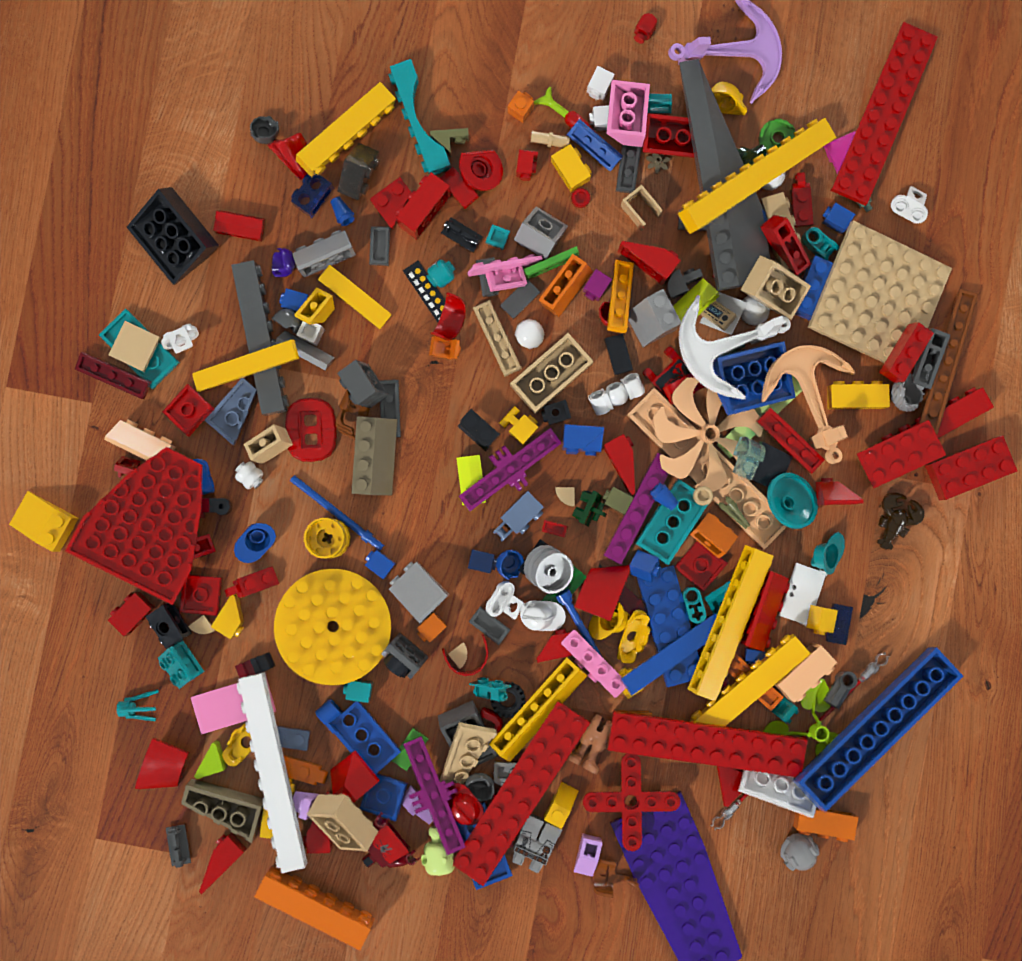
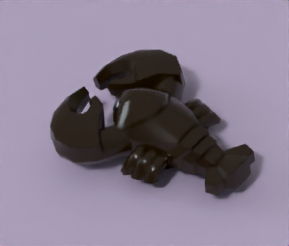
(897, 519)

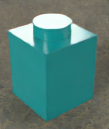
(358, 691)

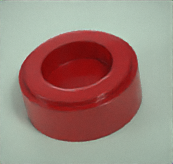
(580, 198)

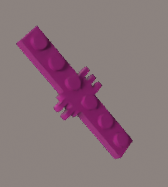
(509, 469)
(433, 796)

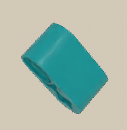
(690, 610)

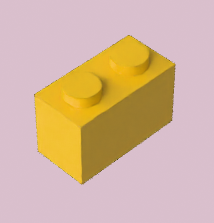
(571, 168)

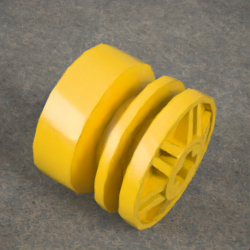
(316, 536)

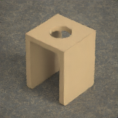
(648, 200)

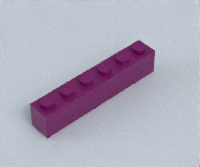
(636, 513)

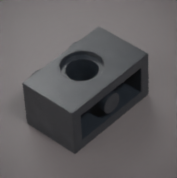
(177, 629)

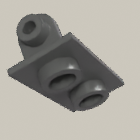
(178, 845)

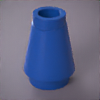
(342, 212)
(664, 496)

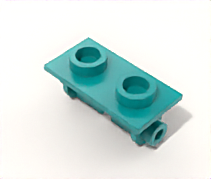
(496, 688)

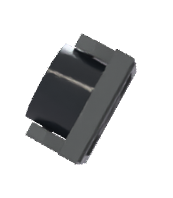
(399, 658)

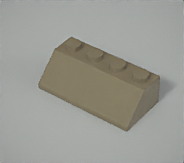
(374, 456)

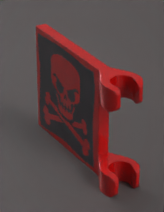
(672, 372)

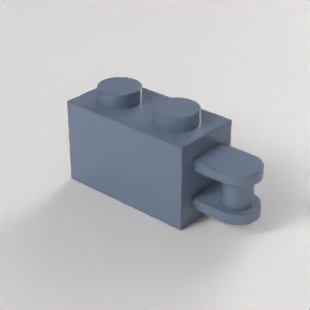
(520, 515)

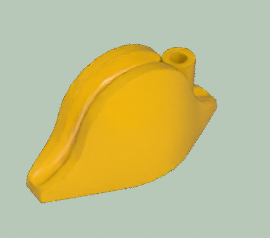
(729, 98)

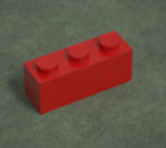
(906, 352)

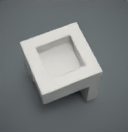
(310, 333)

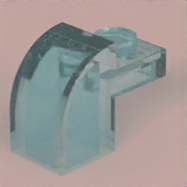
(749, 455)

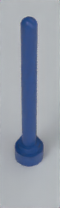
(564, 598)

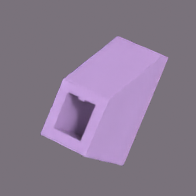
(588, 854)

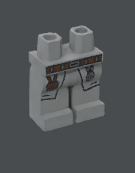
(535, 848)

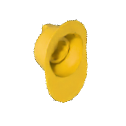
(602, 628)

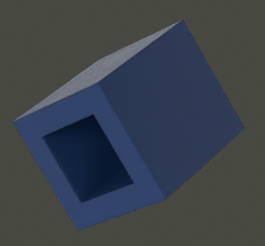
(482, 561)

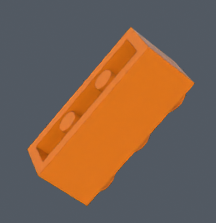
(565, 285)
(828, 823)

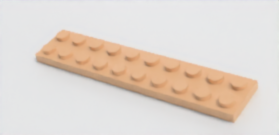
(750, 500)

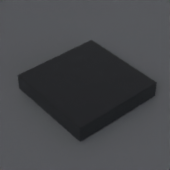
(774, 464)

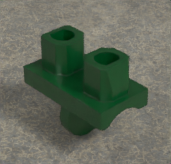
(592, 510)

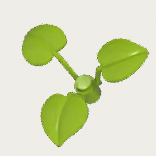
(814, 702)

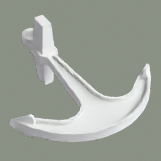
(700, 354)

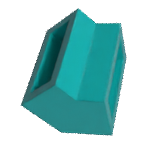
(660, 103)

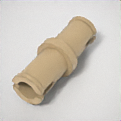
(549, 139)

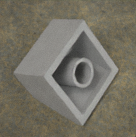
(540, 232)

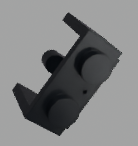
(478, 430)

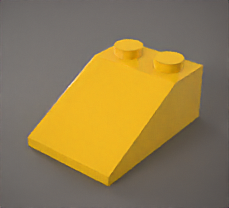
(43, 522)

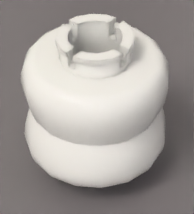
(249, 475)

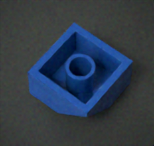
(582, 439)

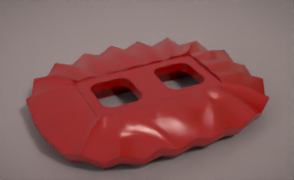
(325, 429)

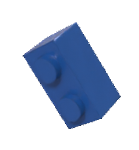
(752, 655)

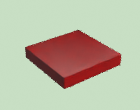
(188, 410)
(700, 566)
(201, 595)

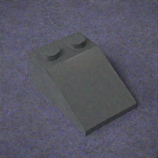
(466, 714)

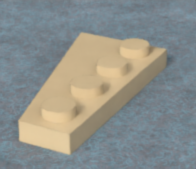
(465, 751)

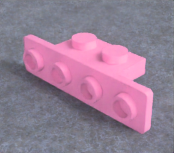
(505, 274)
(589, 658)

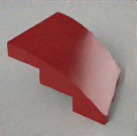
(603, 590)
(161, 766)

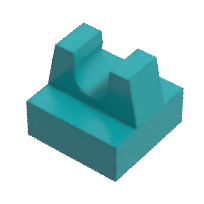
(785, 710)

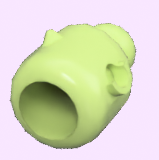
(434, 856)

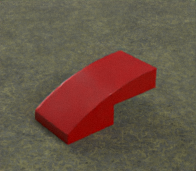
(460, 190)

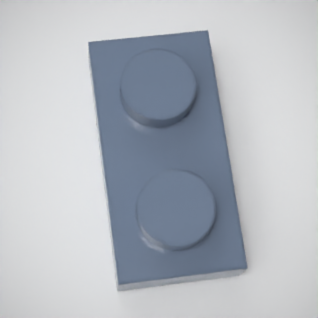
(294, 738)

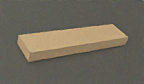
(497, 338)

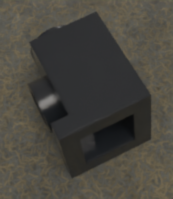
(563, 409)

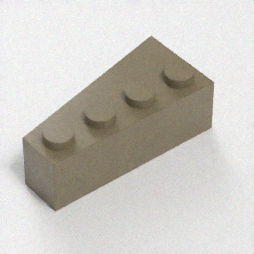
(225, 806)

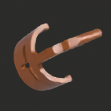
(356, 410)
(599, 880)

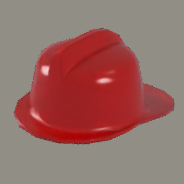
(464, 805)

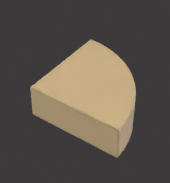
(566, 495)
(202, 626)
(459, 655)

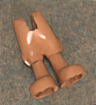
(594, 738)

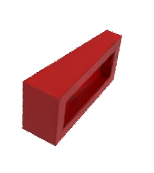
(554, 528)

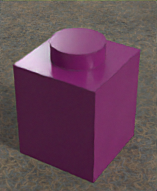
(596, 285)

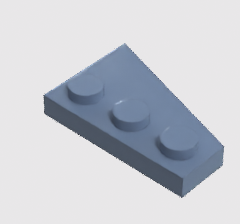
(233, 410)

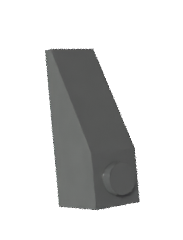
(930, 359)

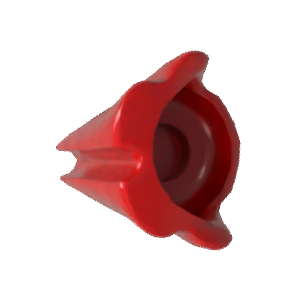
(286, 151)

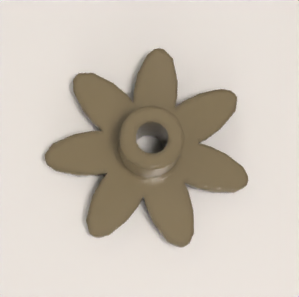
(657, 164)

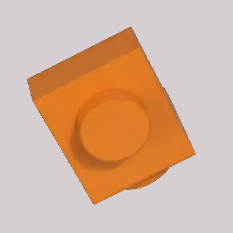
(444, 348)

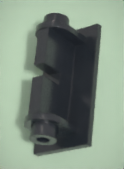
(461, 234)

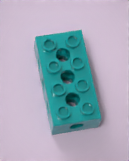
(659, 524)

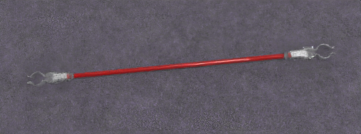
(871, 669)

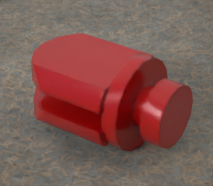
(645, 28)

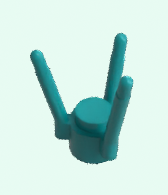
(128, 708)

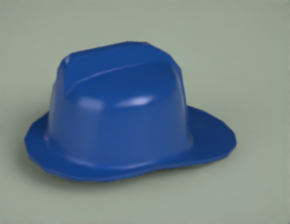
(254, 542)

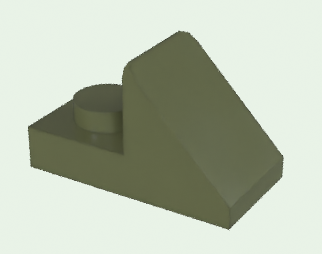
(444, 137)

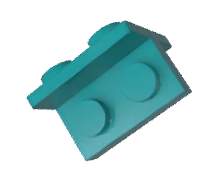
(180, 664)

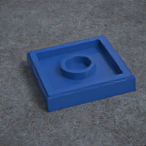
(384, 797)

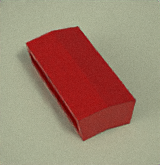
(239, 225)

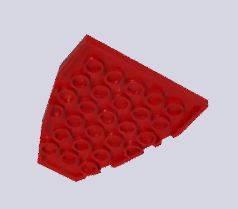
(146, 526)

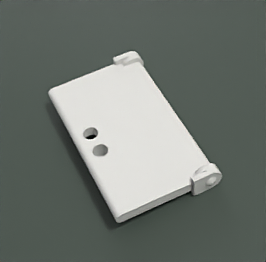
(807, 589)

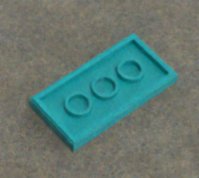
(162, 360)

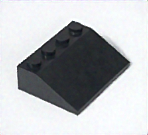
(172, 235)

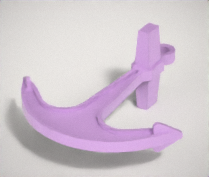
(764, 47)

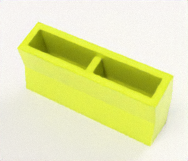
(707, 294)
(469, 471)

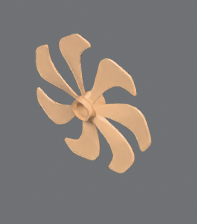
(669, 433)

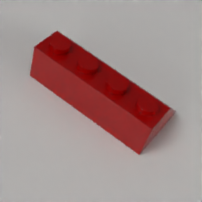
(668, 136)
(764, 612)

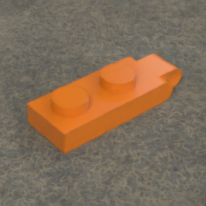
(305, 771)

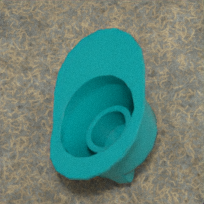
(829, 554)

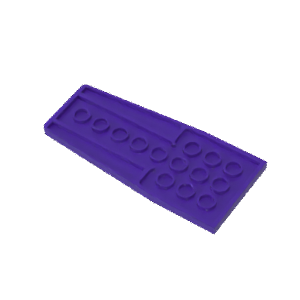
(681, 886)

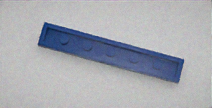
(668, 656)

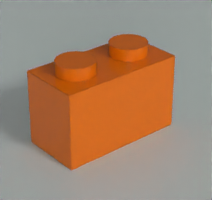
(714, 535)

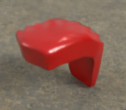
(493, 717)

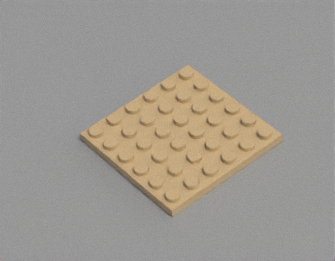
(877, 292)

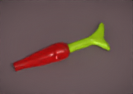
(570, 117)

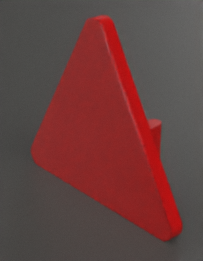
(729, 784)

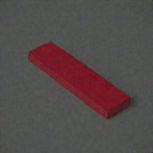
(112, 375)

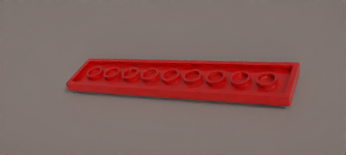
(884, 113)
(707, 744)
(520, 793)

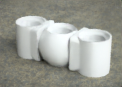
(616, 394)

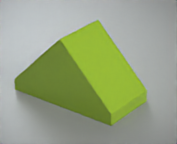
(212, 761)

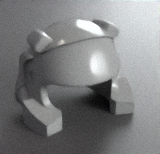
(799, 852)

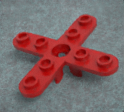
(631, 815)

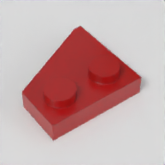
(390, 200)

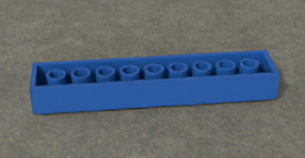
(877, 728)

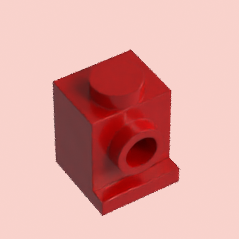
(526, 164)

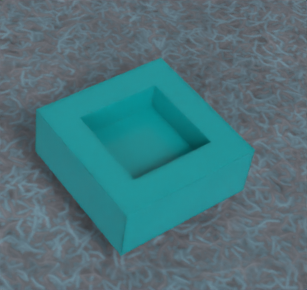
(497, 237)

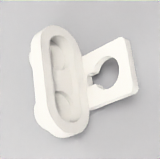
(910, 206)
(178, 337)
(502, 599)

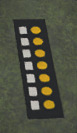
(427, 292)

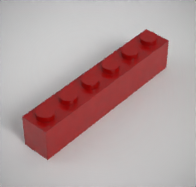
(957, 412)

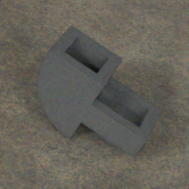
(678, 284)

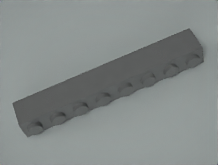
(258, 334)

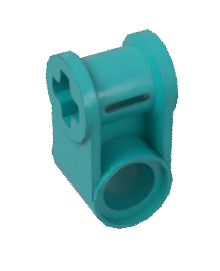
(821, 243)

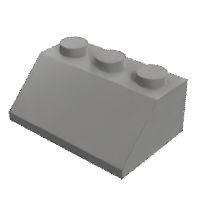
(323, 253)

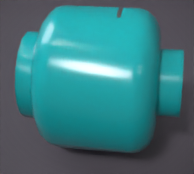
(441, 273)

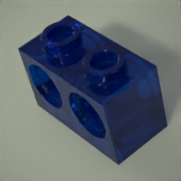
(316, 196)

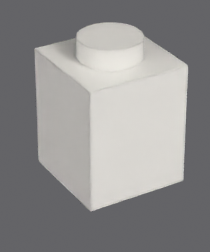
(600, 83)
(599, 117)

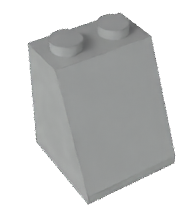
(653, 318)
(418, 591)

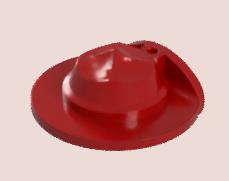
(481, 169)

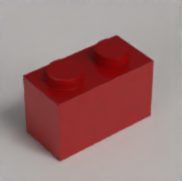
(131, 613)

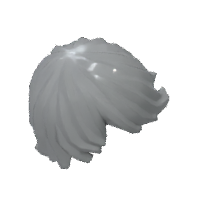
(907, 394)

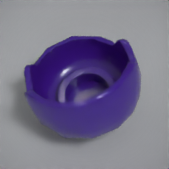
(282, 263)

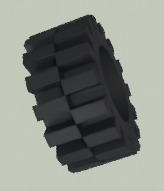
(519, 703)

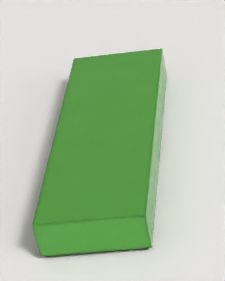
(550, 263)

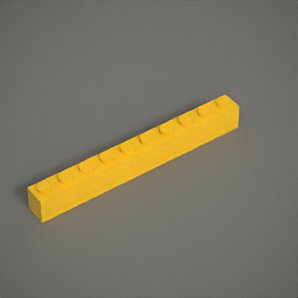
(757, 175)

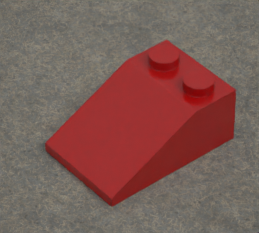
(652, 260)

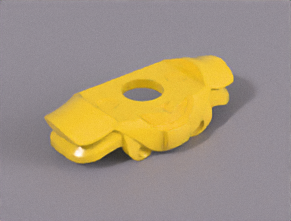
(629, 648)
(235, 752)

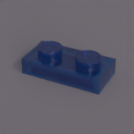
(841, 626)

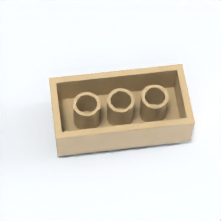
(551, 373)

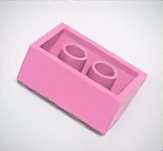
(628, 112)

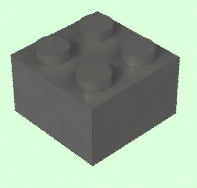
(362, 384)

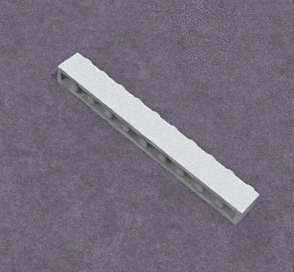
(272, 772)

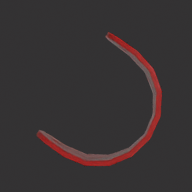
(451, 318)
(468, 673)

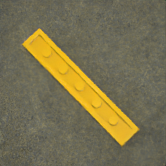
(245, 365)

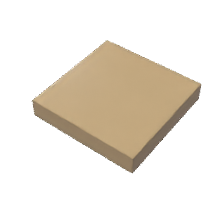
(134, 346)

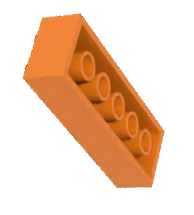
(315, 907)

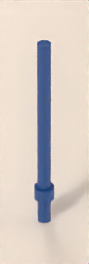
(365, 535)

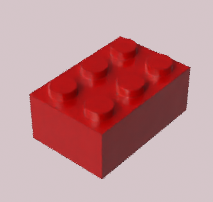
(423, 205)

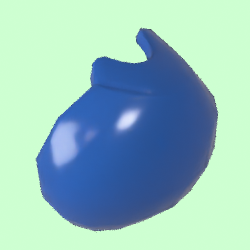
(508, 564)

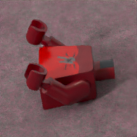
(388, 847)

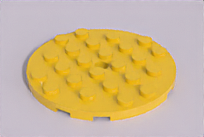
(327, 655)

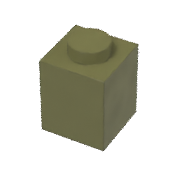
(617, 500)

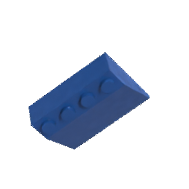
(747, 373)

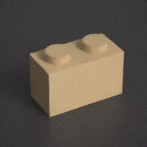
(268, 444)

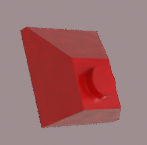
(835, 493)
(352, 777)

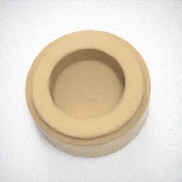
(702, 495)

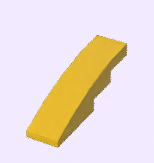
(354, 296)

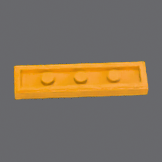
(620, 296)

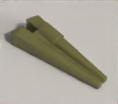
(733, 511)

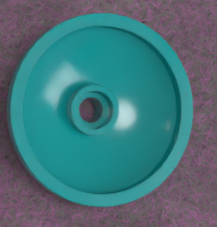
(792, 500)

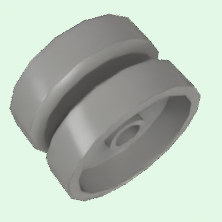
(548, 569)

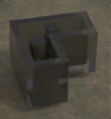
(357, 170)

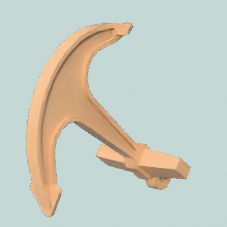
(801, 364)

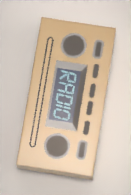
(719, 315)

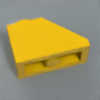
(316, 307)
(230, 618)
(561, 805)

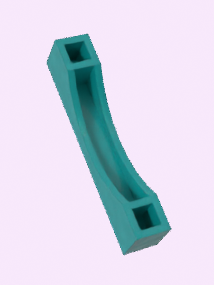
(406, 81)

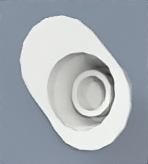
(542, 615)

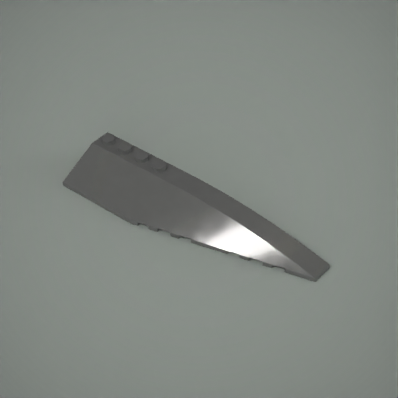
(736, 234)

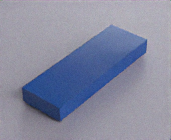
(594, 145)

